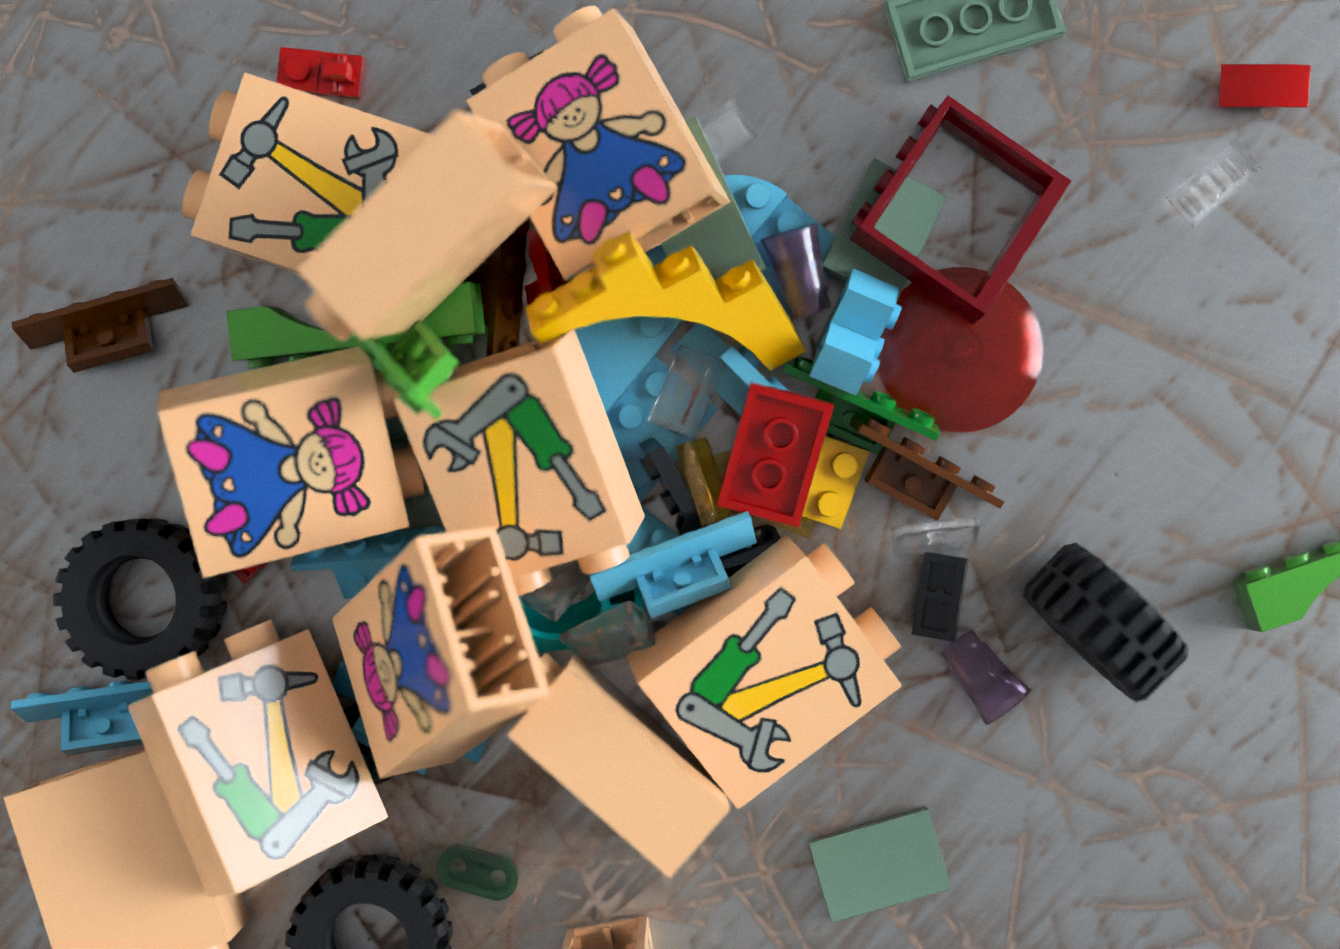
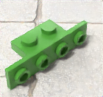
(413, 366)

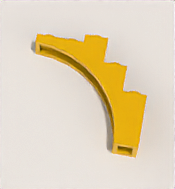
(679, 288)

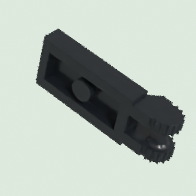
(676, 495)

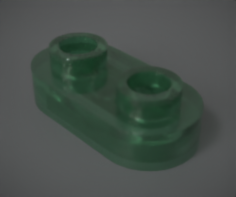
(477, 876)

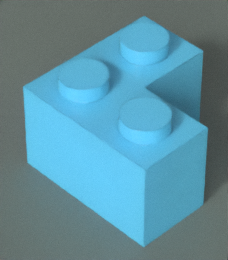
(853, 331)

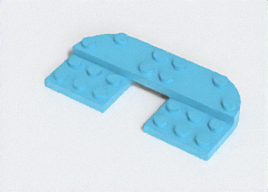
(625, 349)

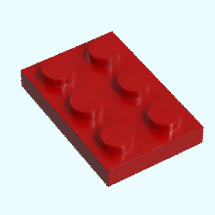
(774, 454)

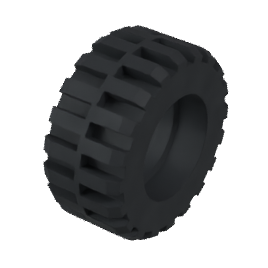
(87, 606)
(1106, 621)
(377, 884)

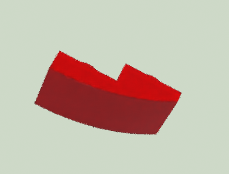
(1265, 85)

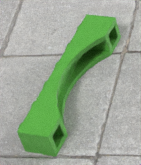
(273, 333)
(1286, 592)

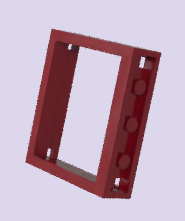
(999, 150)

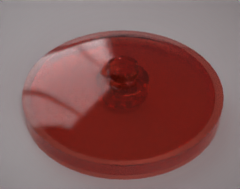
(960, 369)

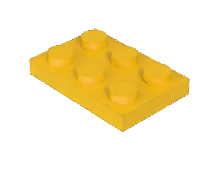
(834, 481)

